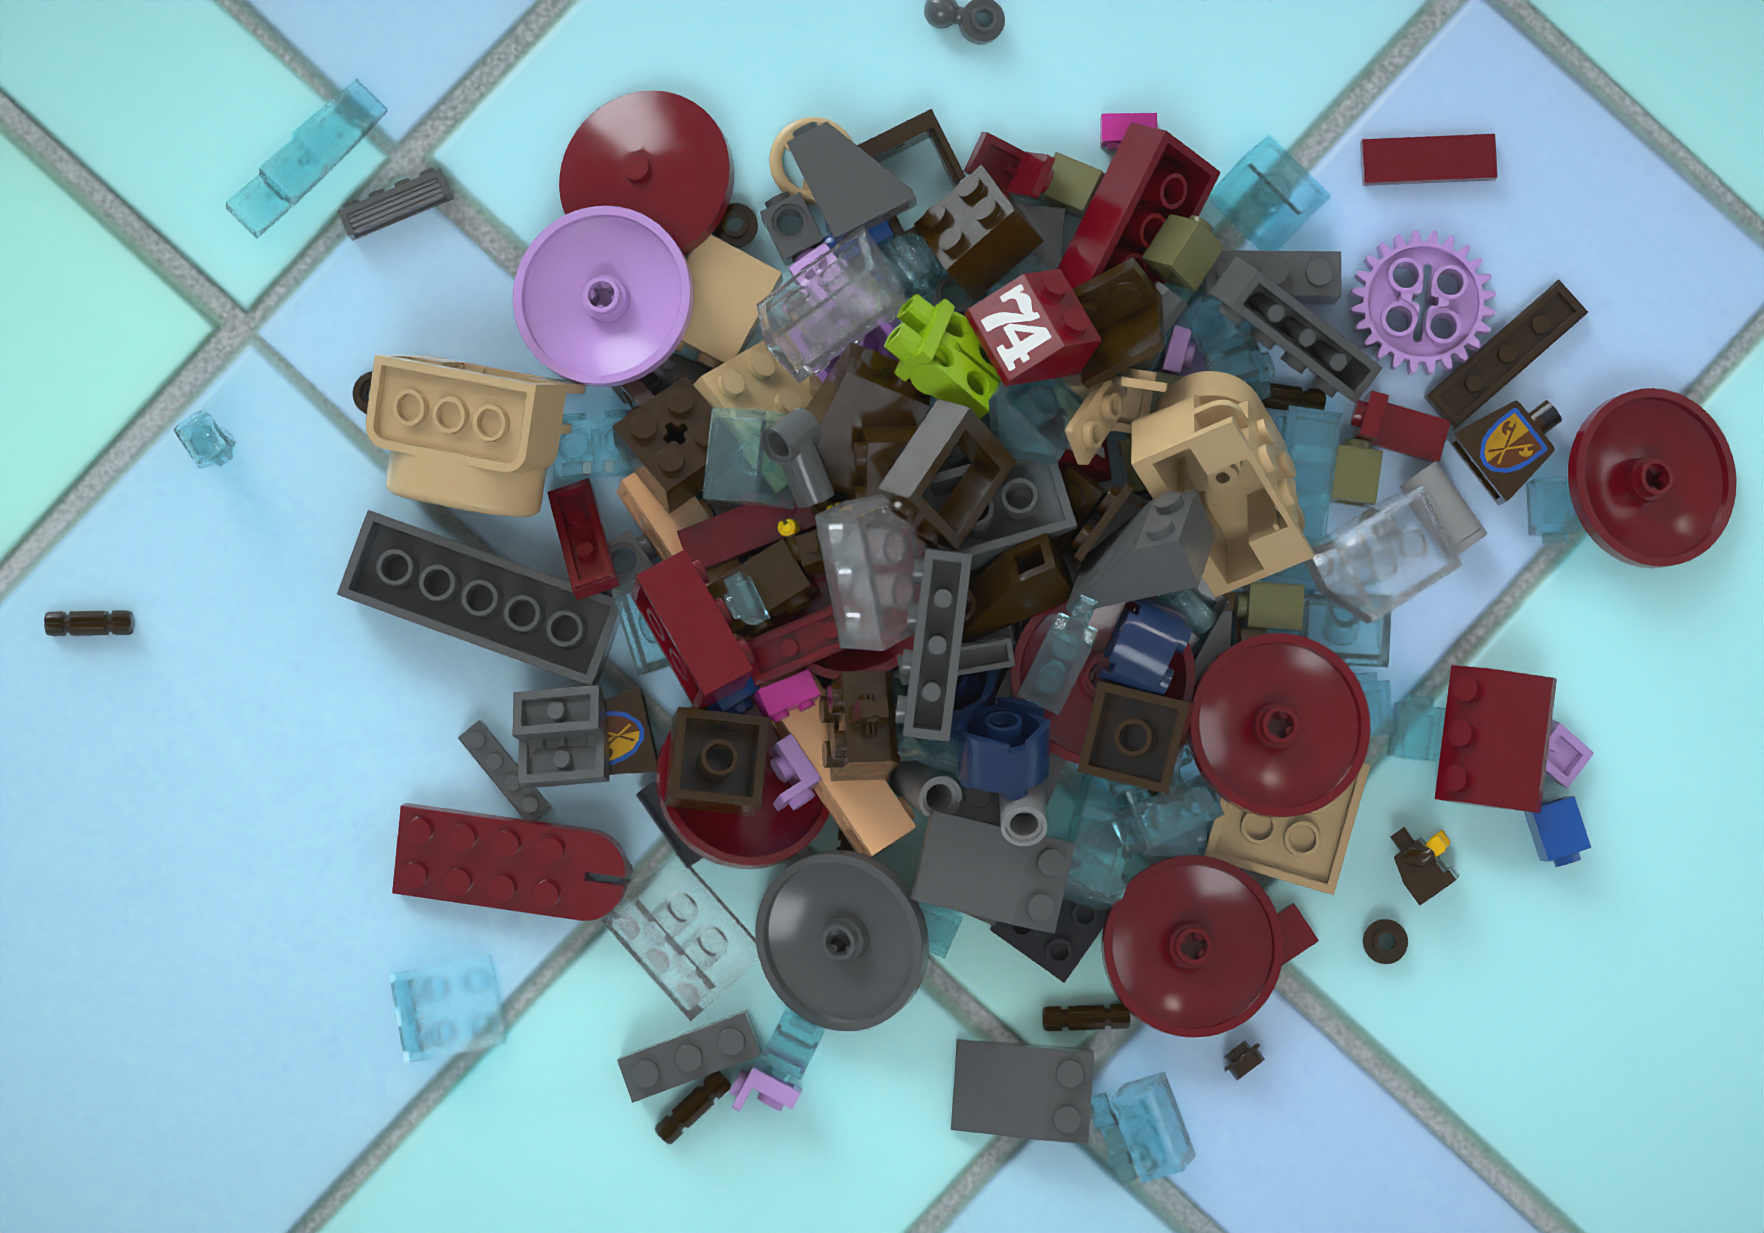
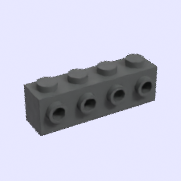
(1295, 329)
(937, 643)

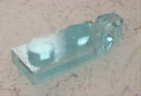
(1060, 657)

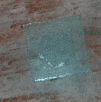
(744, 599)

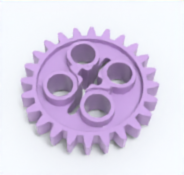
(1460, 310)

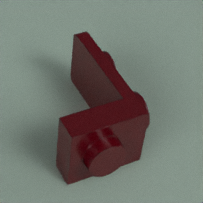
(1014, 169)
(1399, 428)

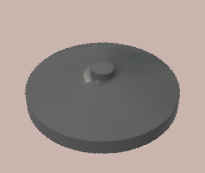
(842, 940)

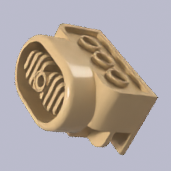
(466, 432)
(1224, 444)

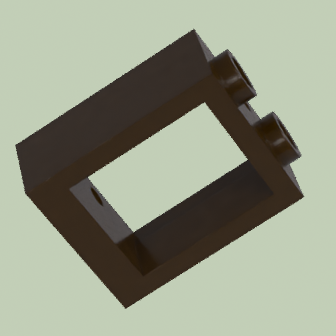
(906, 135)
(921, 459)

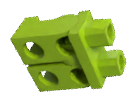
(942, 355)

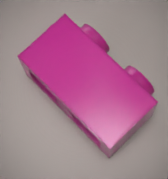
(1114, 126)
(787, 695)

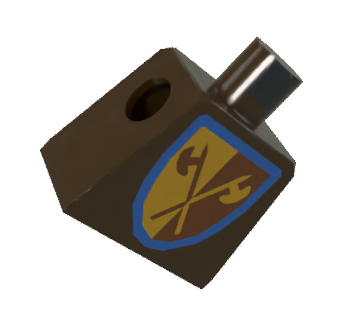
(1507, 446)
(630, 734)

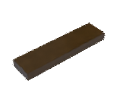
(1506, 354)

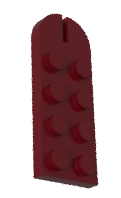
(507, 863)

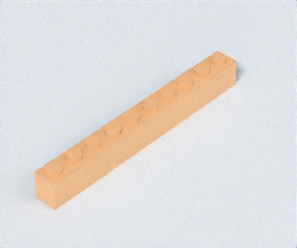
(862, 809)

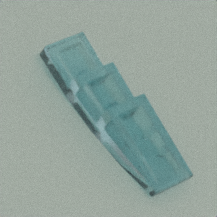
(306, 158)

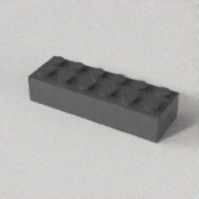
(480, 598)

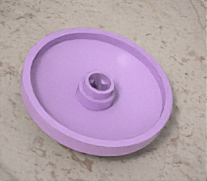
(603, 296)

